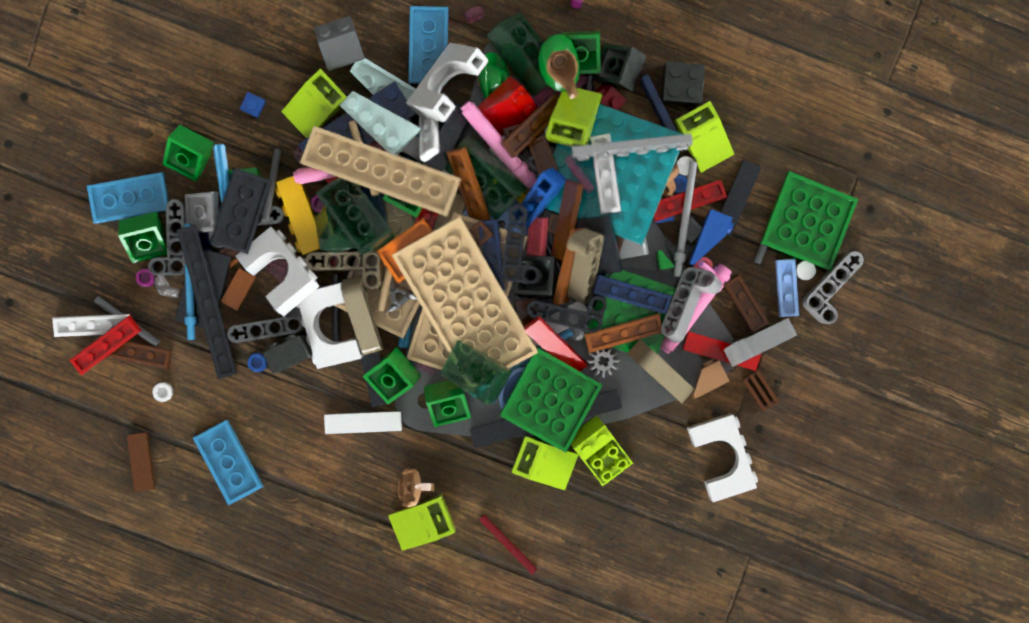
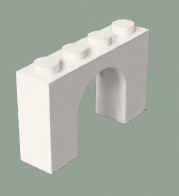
(454, 60)
(298, 282)
(325, 351)
(740, 477)

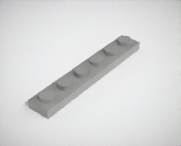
(640, 146)

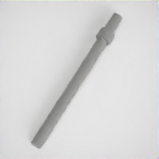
(680, 257)

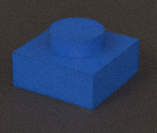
(252, 105)

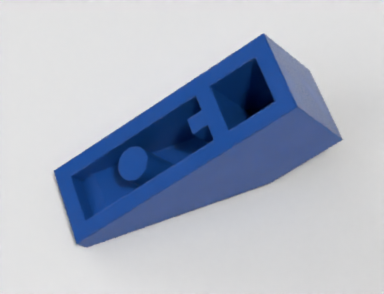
(541, 194)
(713, 230)

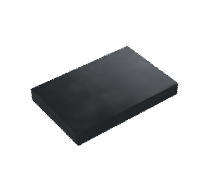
(610, 257)

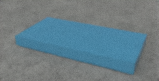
(426, 39)
(128, 197)
(228, 462)

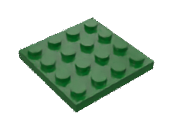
(808, 221)
(621, 312)
(550, 400)

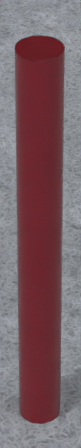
(508, 544)

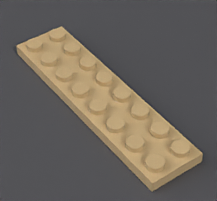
(380, 171)

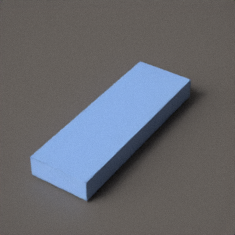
(787, 288)

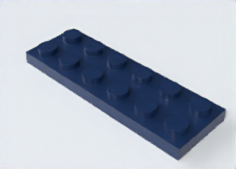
(388, 98)

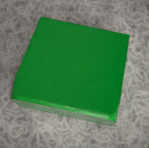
(662, 261)

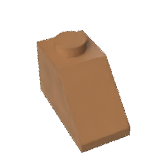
(709, 377)

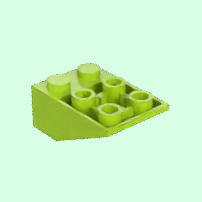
(314, 103)
(573, 118)
(709, 138)
(600, 451)
(544, 463)
(422, 523)

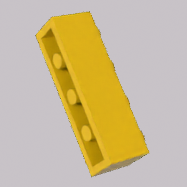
(301, 215)

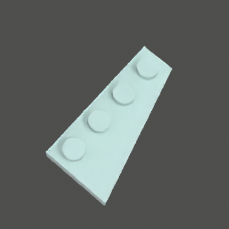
(376, 78)
(384, 126)

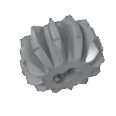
(601, 367)

